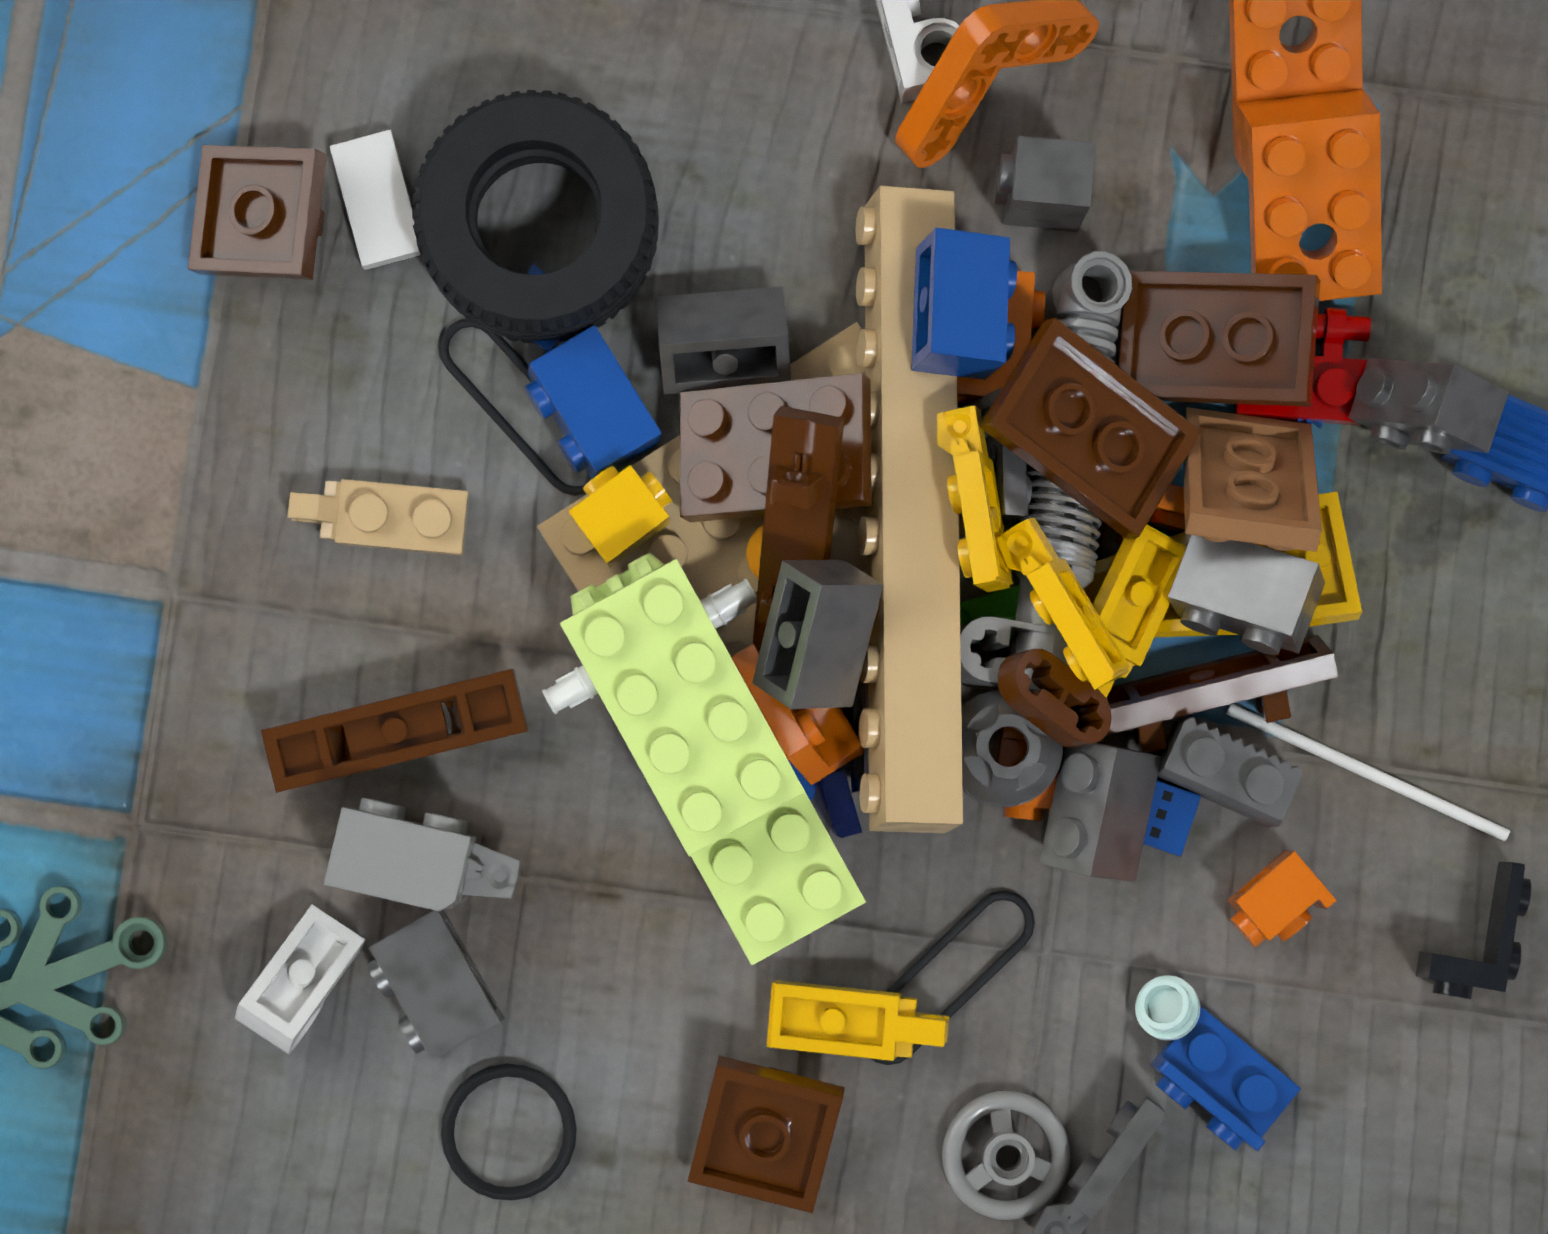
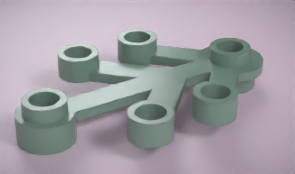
(36, 982)

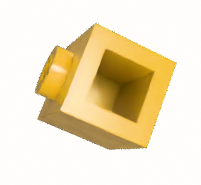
(621, 512)

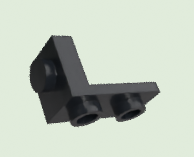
(1501, 953)

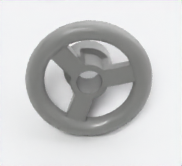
(968, 1185)

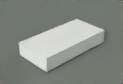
(376, 199)

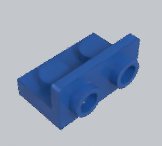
(1225, 1080)

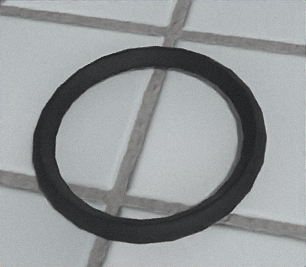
(448, 1127)

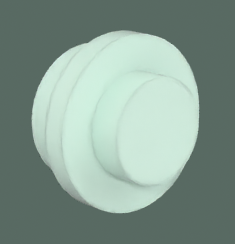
(1167, 1007)

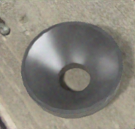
(984, 777)

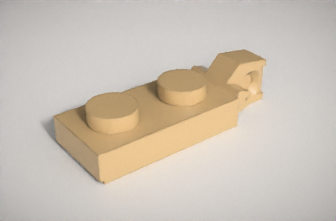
(386, 516)

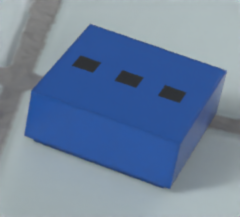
(1170, 818)

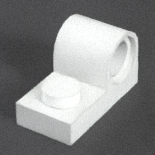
(907, 40)
(298, 979)

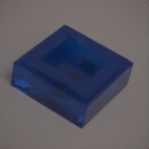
(840, 804)

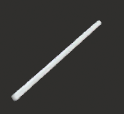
(1368, 772)

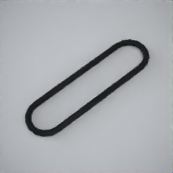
(490, 410)
(949, 936)

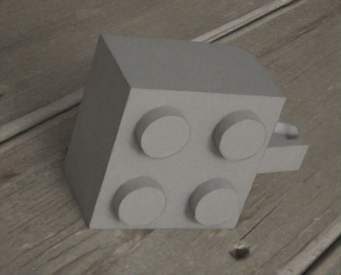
(414, 861)

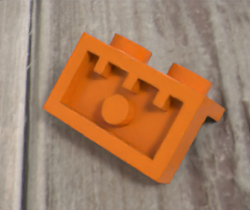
(812, 738)

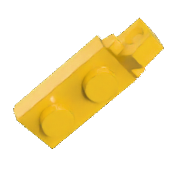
(975, 496)
(1137, 593)
(1063, 601)
(849, 1021)

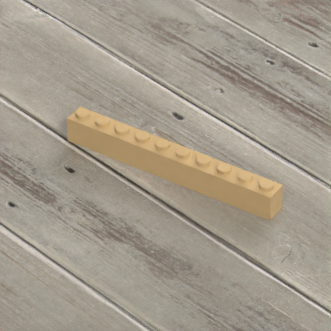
(908, 537)

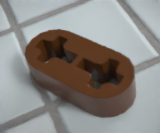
(1050, 706)

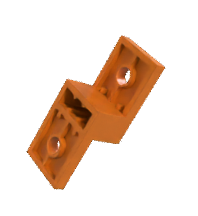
(1308, 143)

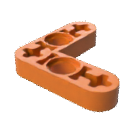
(981, 46)

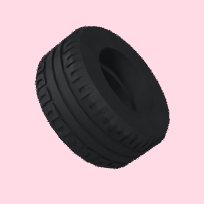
(518, 133)

